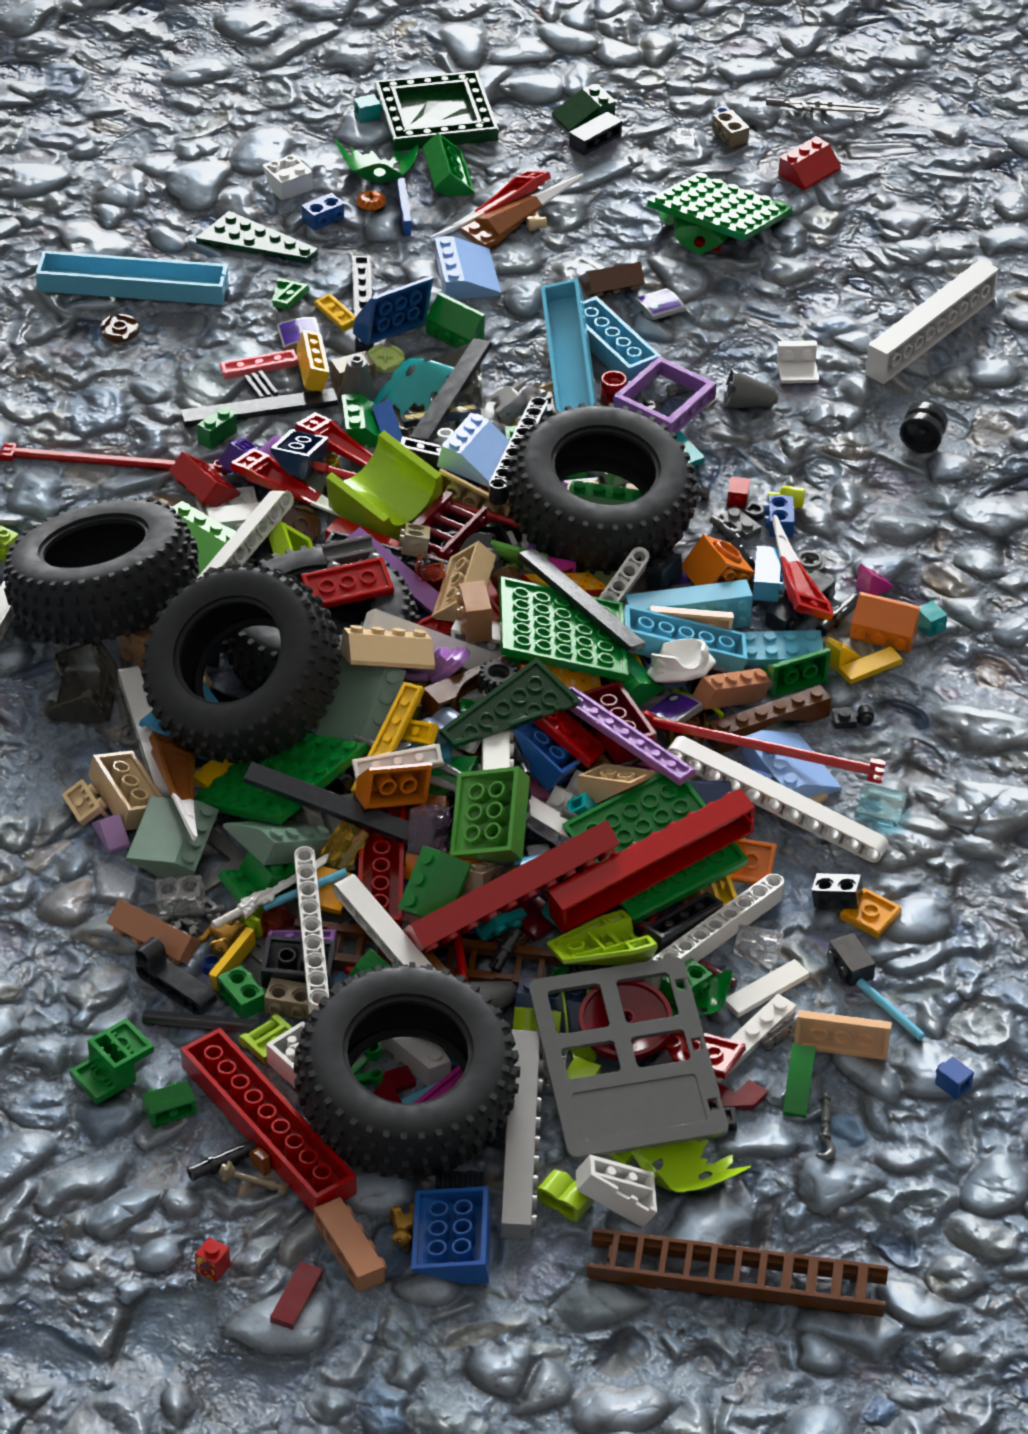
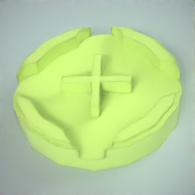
(386, 358)

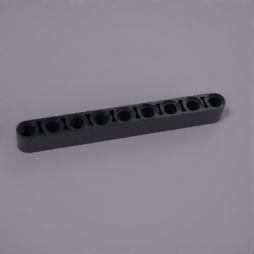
(497, 486)

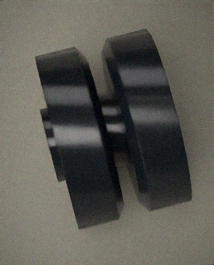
(923, 427)

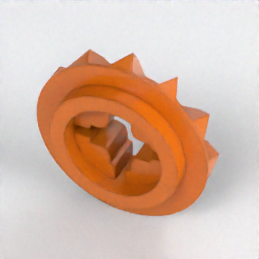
(377, 202)

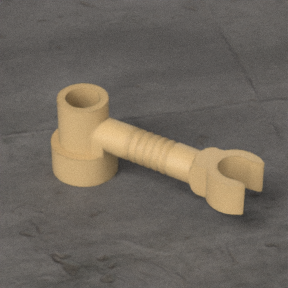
(536, 222)

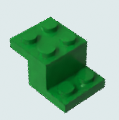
(254, 876)
(111, 1061)

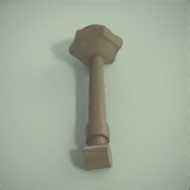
(228, 1172)

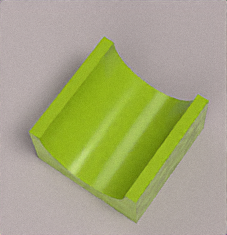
(388, 490)

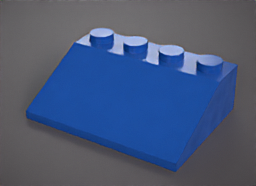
(394, 312)
(547, 758)
(453, 1234)

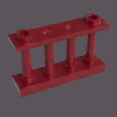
(436, 514)

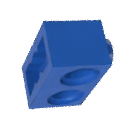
(322, 211)
(784, 509)

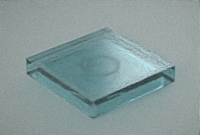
(881, 805)

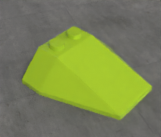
(603, 942)

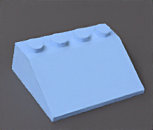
(465, 269)
(474, 450)
(798, 775)

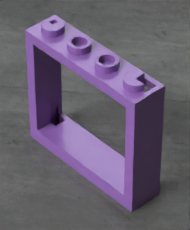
(704, 395)

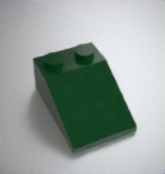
(584, 107)

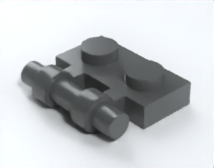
(736, 525)

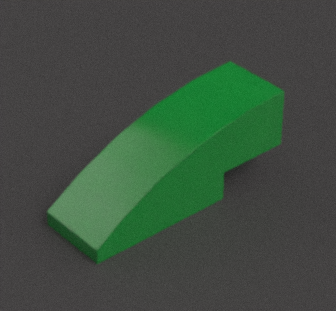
(799, 1080)

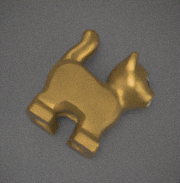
(223, 936)
(402, 1226)

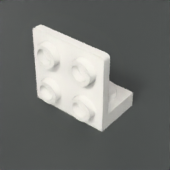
(797, 362)

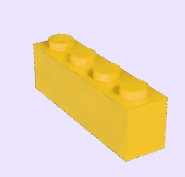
(312, 361)

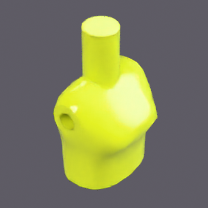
(797, 493)

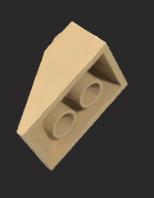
(609, 779)

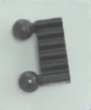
(349, 550)

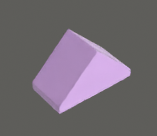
(112, 833)

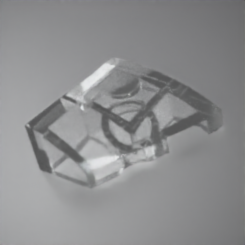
(759, 945)

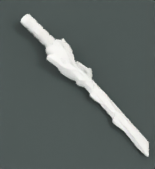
(250, 903)

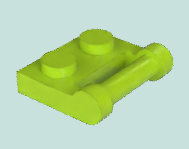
(258, 1047)

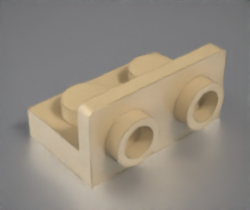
(84, 802)

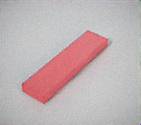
(264, 362)

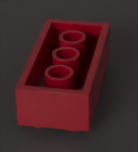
(618, 701)

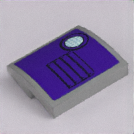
(659, 304)
(291, 330)
(676, 707)

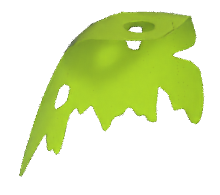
(684, 1165)

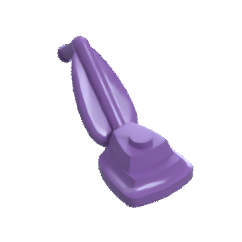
(446, 663)

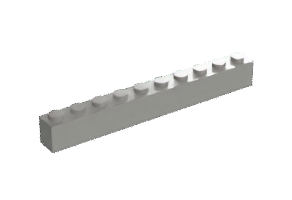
(521, 1141)

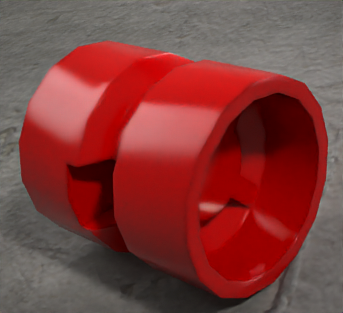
(611, 383)

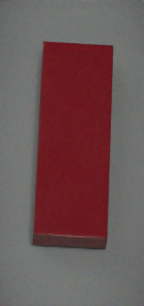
(296, 1295)

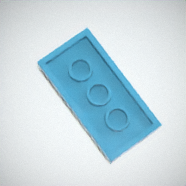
(776, 646)

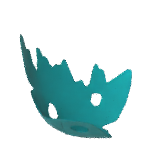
(417, 387)

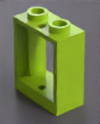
(286, 537)

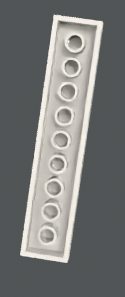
(931, 321)

